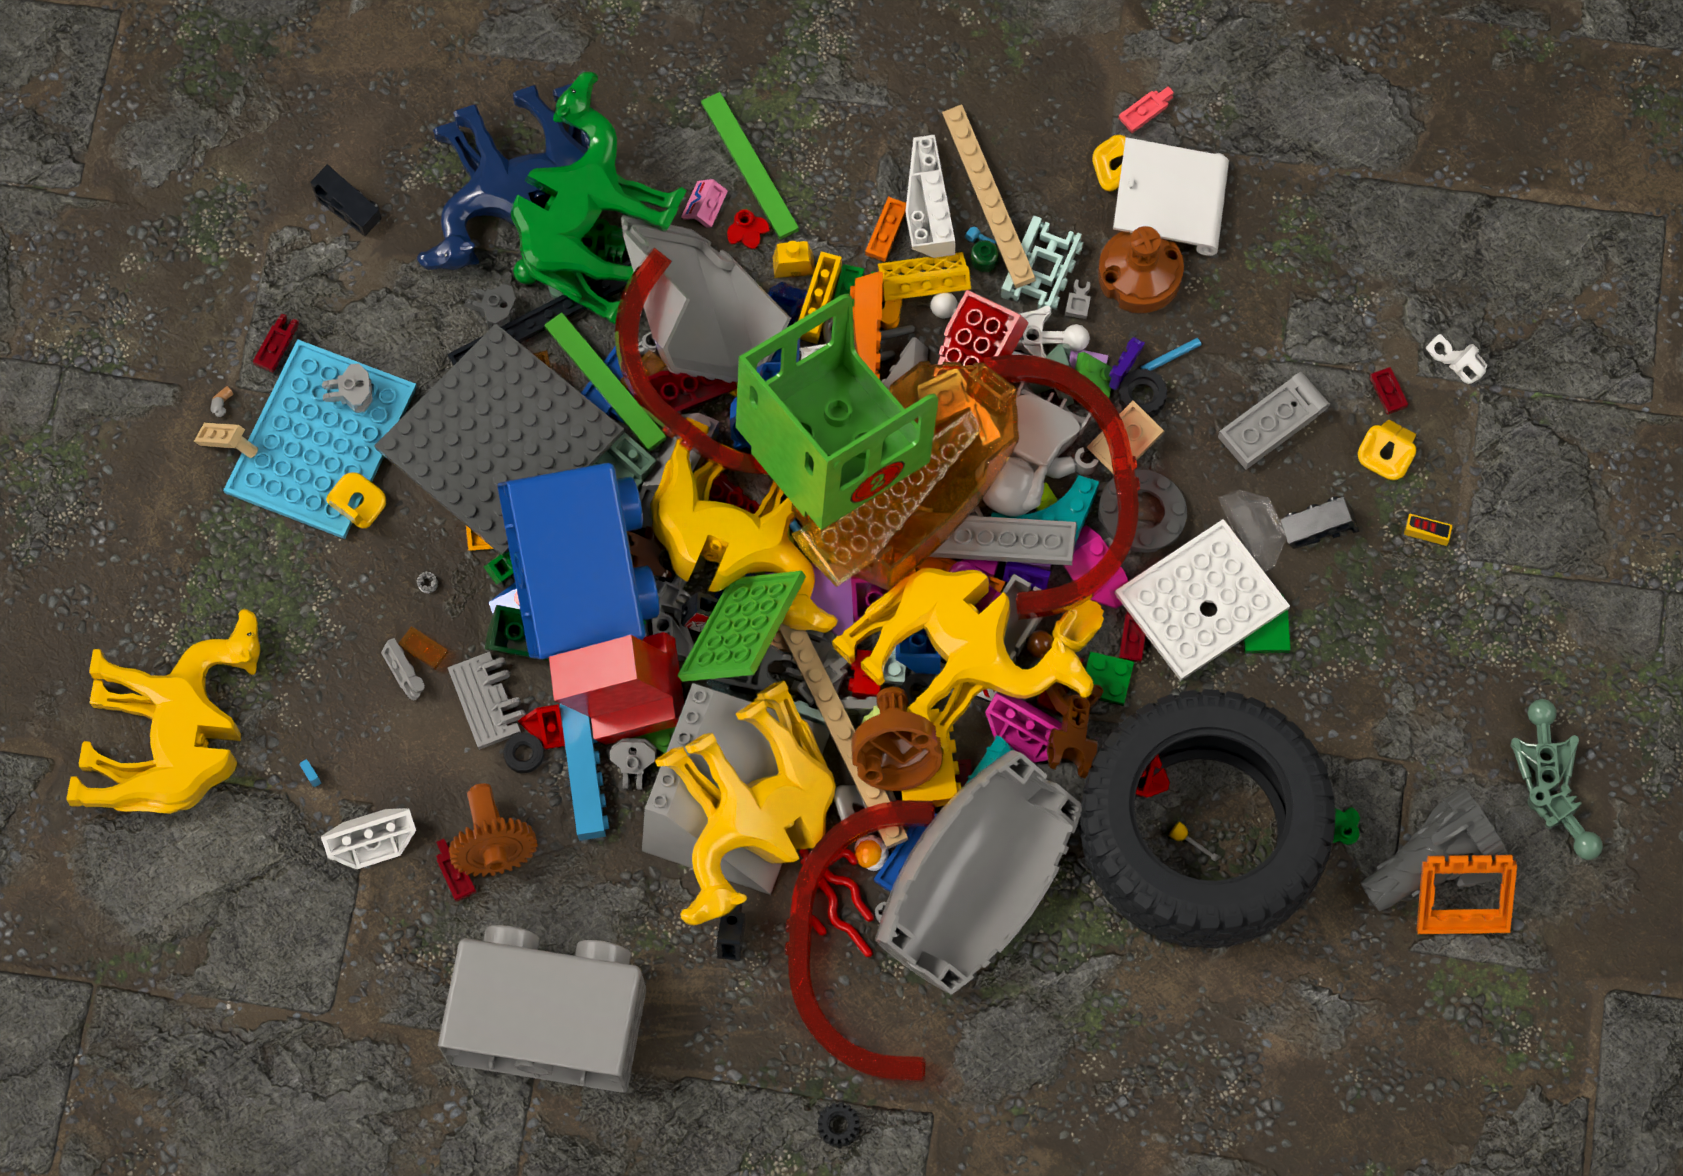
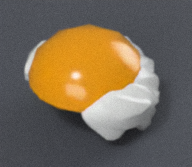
(871, 852)

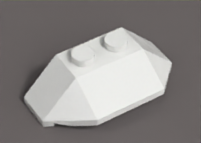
(370, 838)

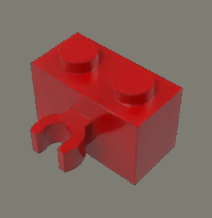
(862, 685)

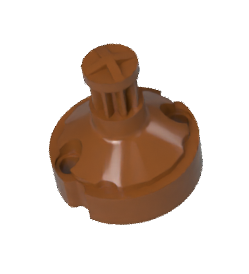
(1141, 270)
(896, 746)

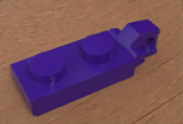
(1125, 362)

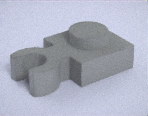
(1078, 303)

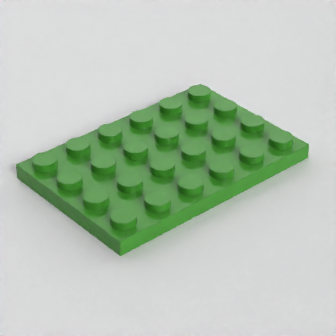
(742, 626)

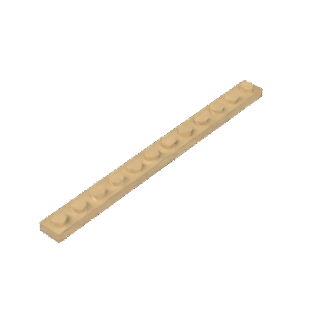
(835, 720)

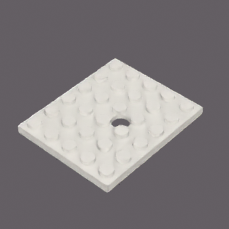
(1209, 570)

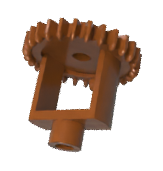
(493, 842)

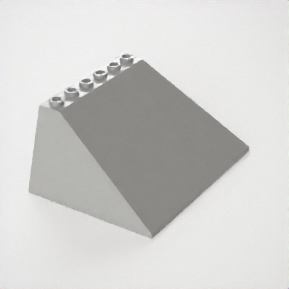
(672, 814)

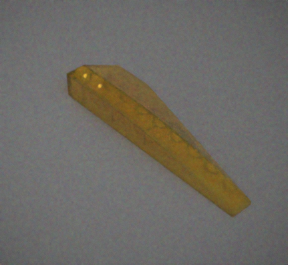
(861, 534)

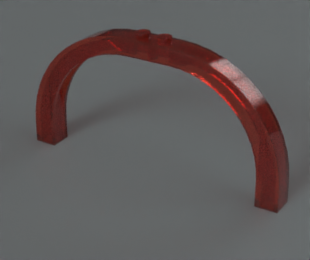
(633, 372)
(1080, 388)
(799, 925)

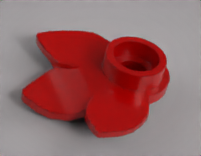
(747, 232)

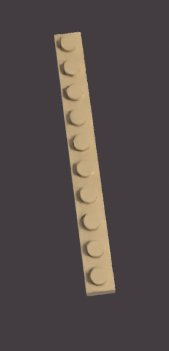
(989, 196)

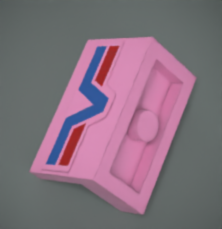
(705, 202)

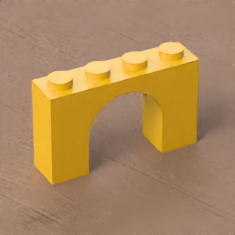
(943, 784)

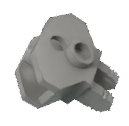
(353, 387)
(633, 761)

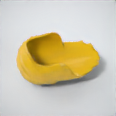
(1079, 625)

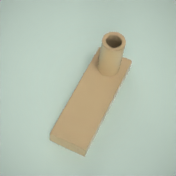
(225, 436)

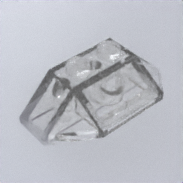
(1255, 526)

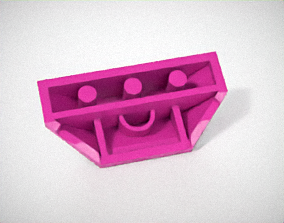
(1087, 553)
(1021, 725)

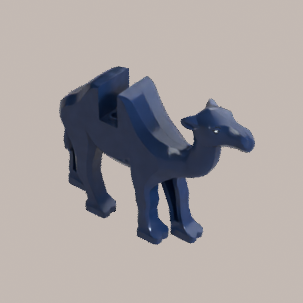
(494, 178)

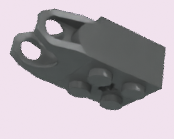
(761, 678)

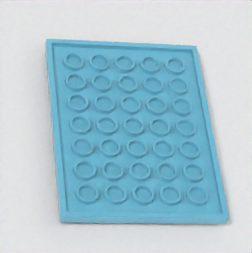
(314, 442)

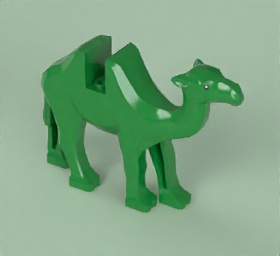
(579, 193)

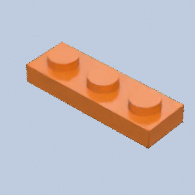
(886, 229)

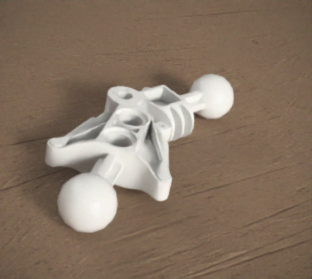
(1077, 337)

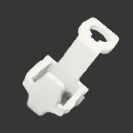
(1459, 359)

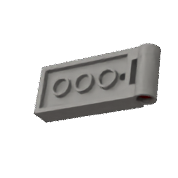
(1273, 420)

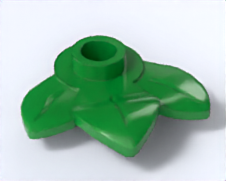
(1346, 822)

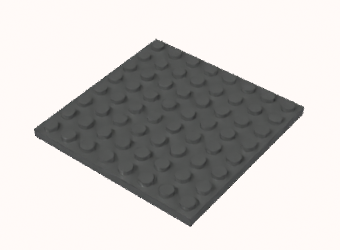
(493, 423)

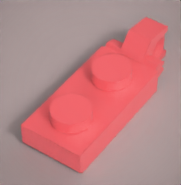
(1145, 109)

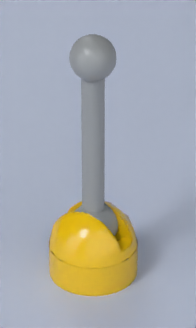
(1180, 833)

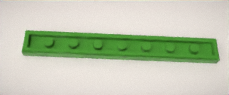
(750, 165)
(605, 382)

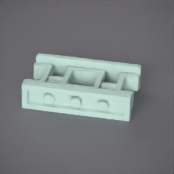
(1059, 271)

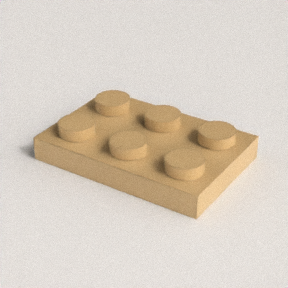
(1141, 433)

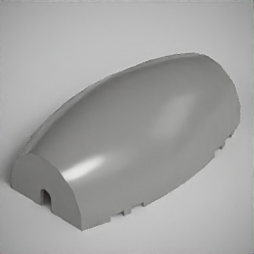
(978, 872)

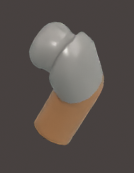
(218, 401)

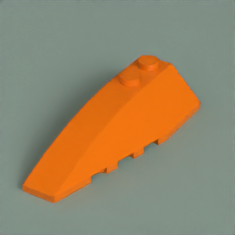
(867, 318)

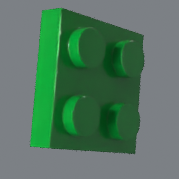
(1110, 674)

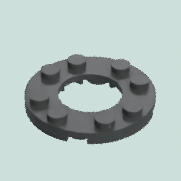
(1174, 512)

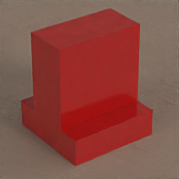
(621, 685)

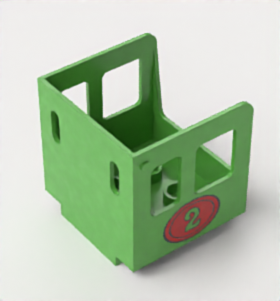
(828, 421)

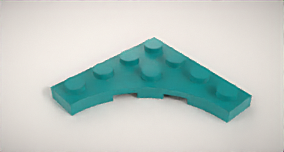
(1071, 507)

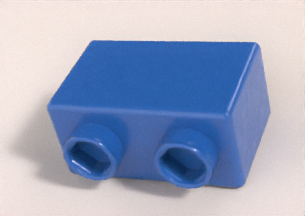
(576, 558)

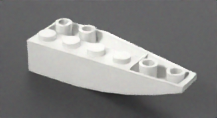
(927, 202)

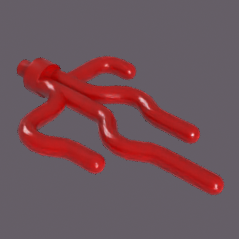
(833, 901)

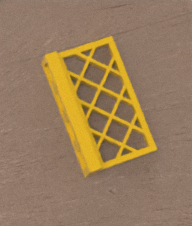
(919, 283)

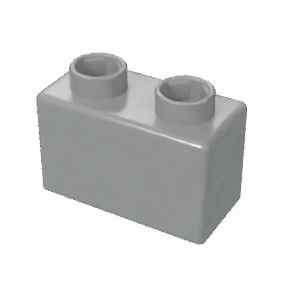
(544, 1010)

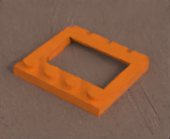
(1466, 920)

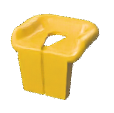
(1102, 159)
(1403, 451)
(373, 501)

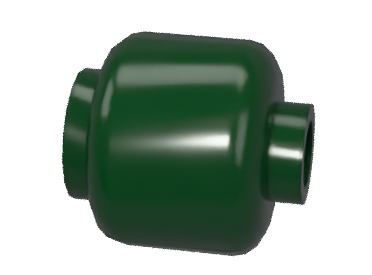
(984, 256)

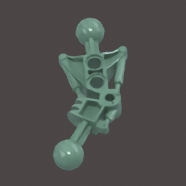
(1560, 806)

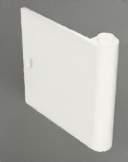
(1173, 192)

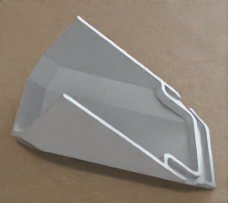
(703, 304)

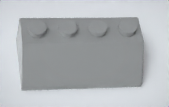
(654, 478)

